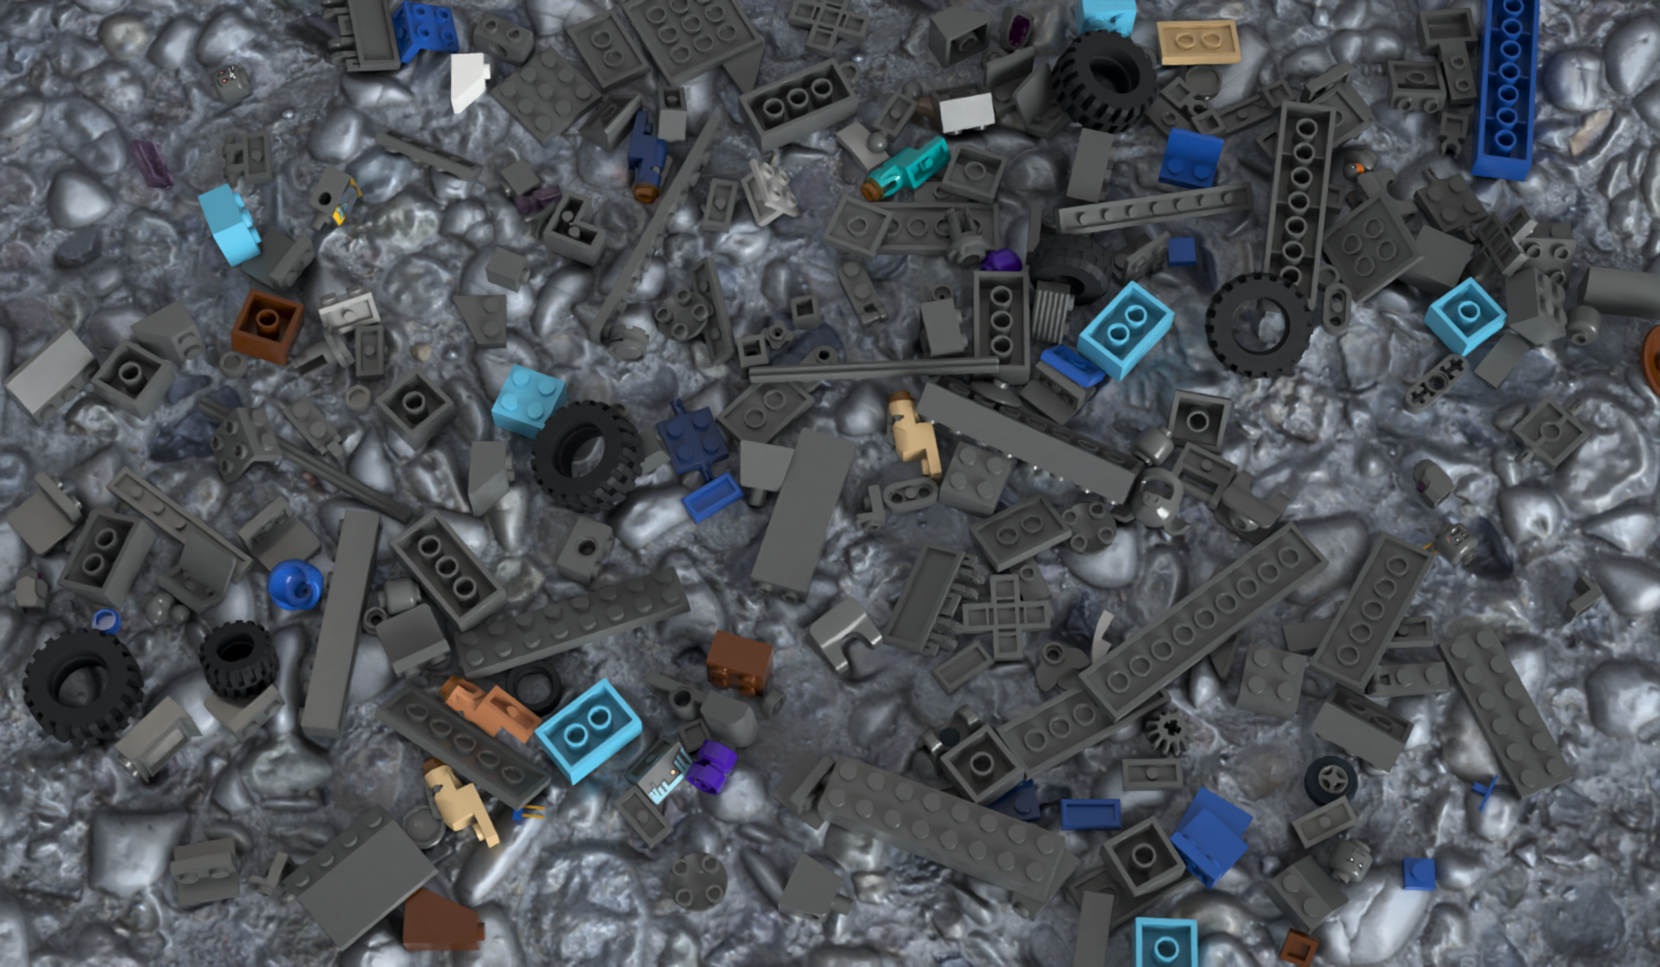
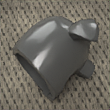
(1154, 506)

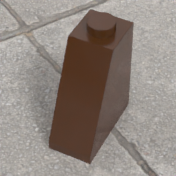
(440, 924)

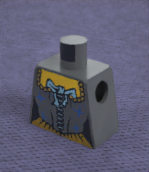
(333, 199)

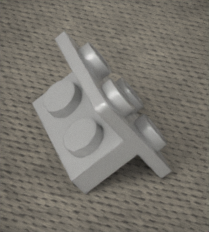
(768, 193)
(349, 309)

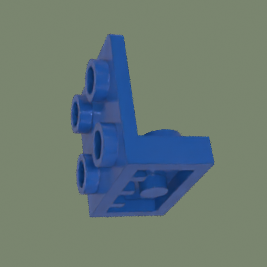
(424, 28)
(1190, 159)
(1208, 847)

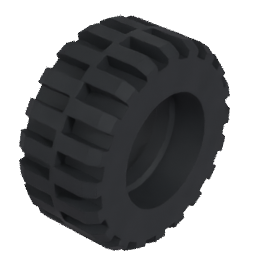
(1117, 61)
(1295, 336)
(563, 438)
(64, 657)

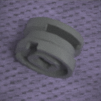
(628, 344)

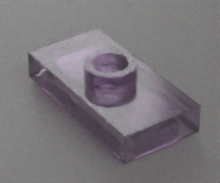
(151, 164)

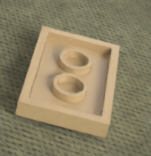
(1198, 42)

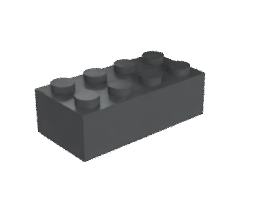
(797, 105)
(1002, 324)
(449, 572)

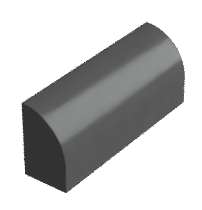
(1621, 292)

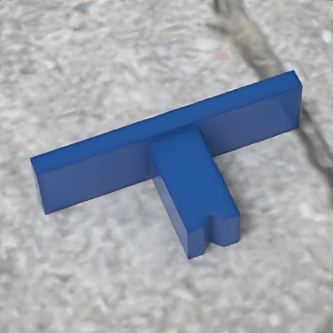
(1484, 791)

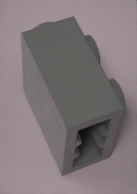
(1442, 263)

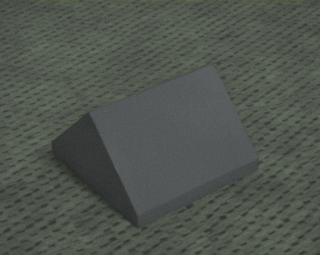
(612, 121)
(1198, 419)

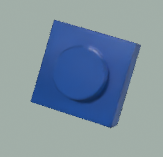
(1418, 874)

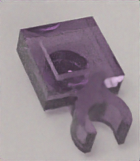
(538, 201)

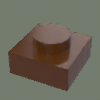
(1298, 948)

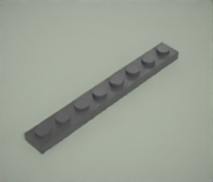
(1154, 208)

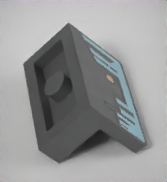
(660, 769)

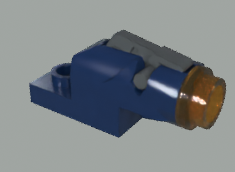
(649, 160)

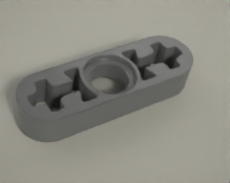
(1432, 395)

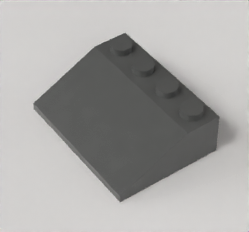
(360, 877)

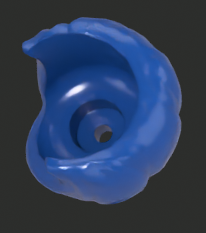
(295, 578)

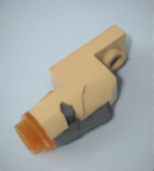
(910, 436)
(456, 803)

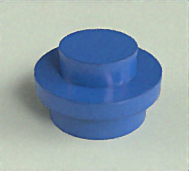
(107, 620)

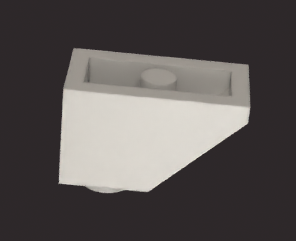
(467, 79)

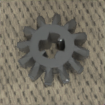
(1181, 736)

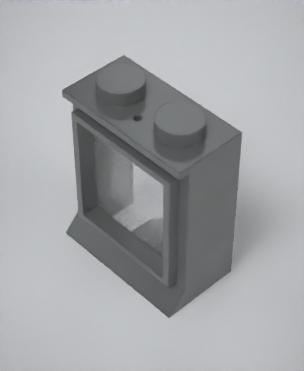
(156, 739)

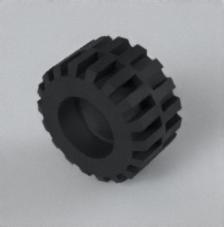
(242, 676)

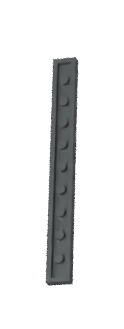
(653, 235)

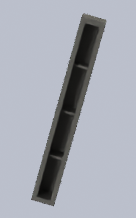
(341, 625)

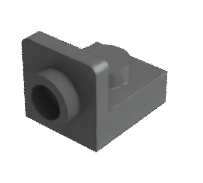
(874, 511)
(1586, 598)
(276, 872)

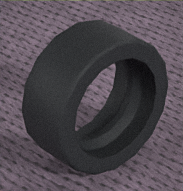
(535, 667)

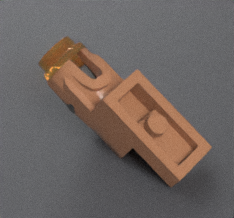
(489, 710)

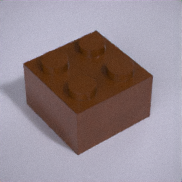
(267, 327)
(739, 664)

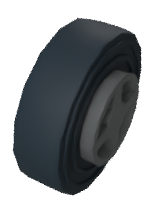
(1335, 772)

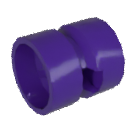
(712, 764)

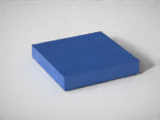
(1073, 365)
(1229, 814)

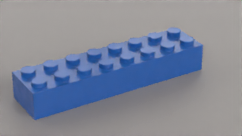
(1505, 89)

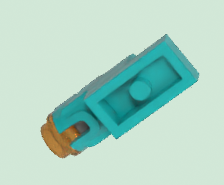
(906, 169)

